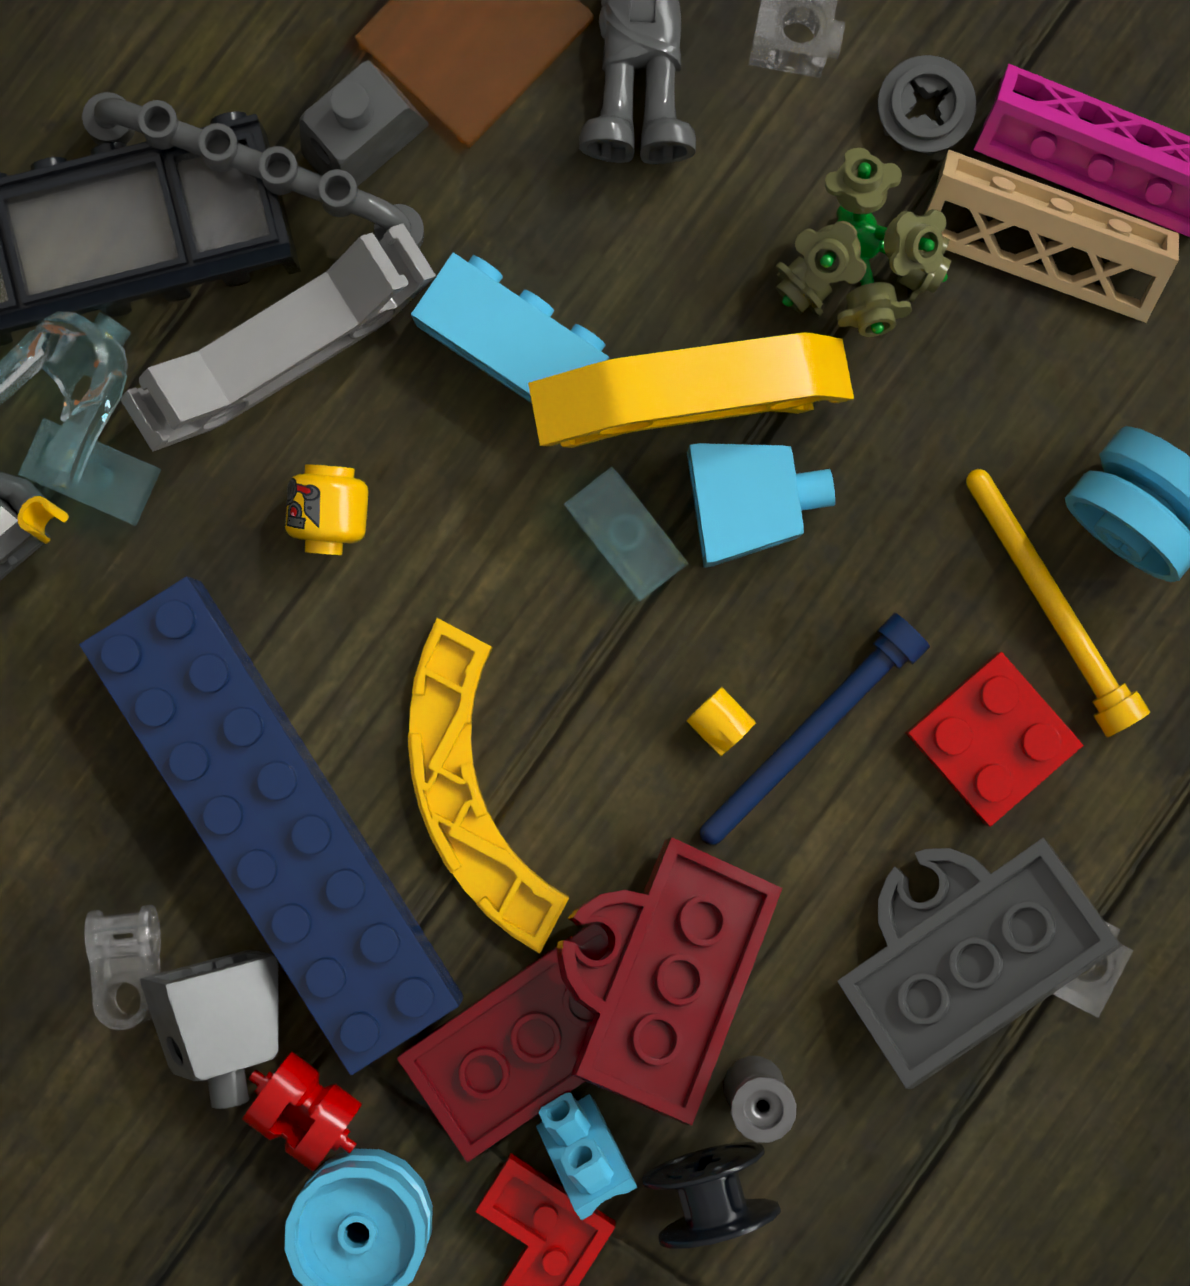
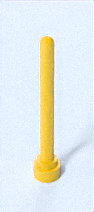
(1115, 703)

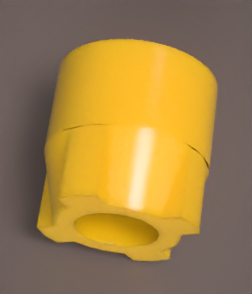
(721, 721)

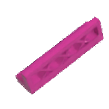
(1087, 157)

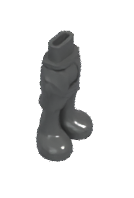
(636, 39)

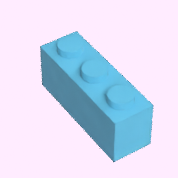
(499, 330)

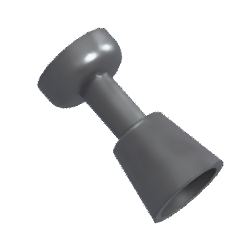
(756, 1080)

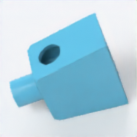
(751, 497)

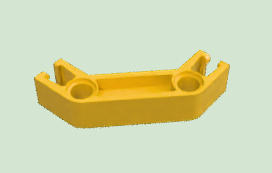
(690, 387)

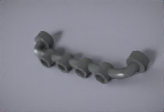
(114, 119)

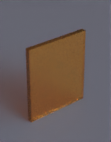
(471, 55)

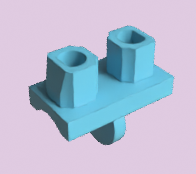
(583, 1152)

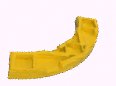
(452, 797)

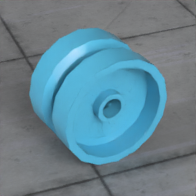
(1139, 503)
(365, 1189)

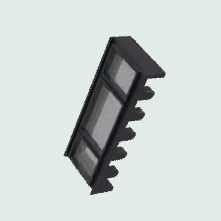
(133, 229)

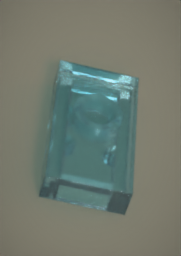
(108, 482)
(625, 534)

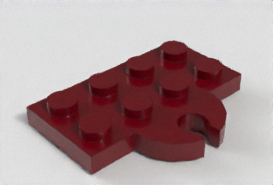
(667, 977)

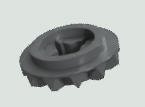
(930, 78)

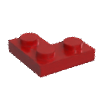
(542, 1217)

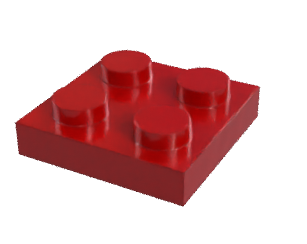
(994, 739)

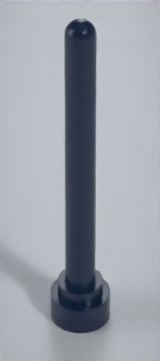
(894, 647)

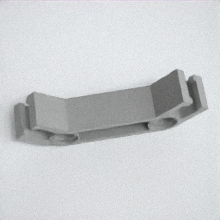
(280, 342)

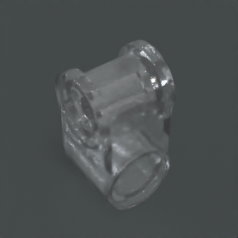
(121, 961)

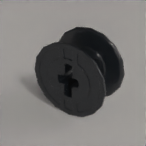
(711, 1195)

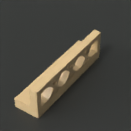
(1065, 220)

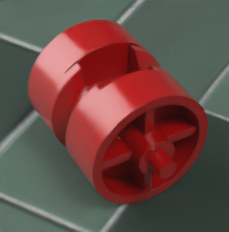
(302, 1111)

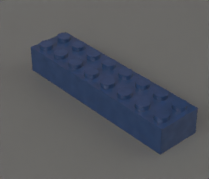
(273, 823)

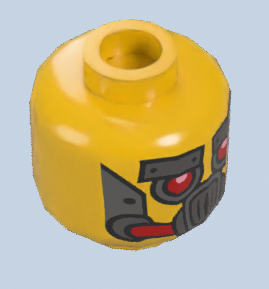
(326, 508)

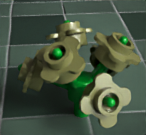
(844, 250)

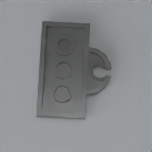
(971, 954)

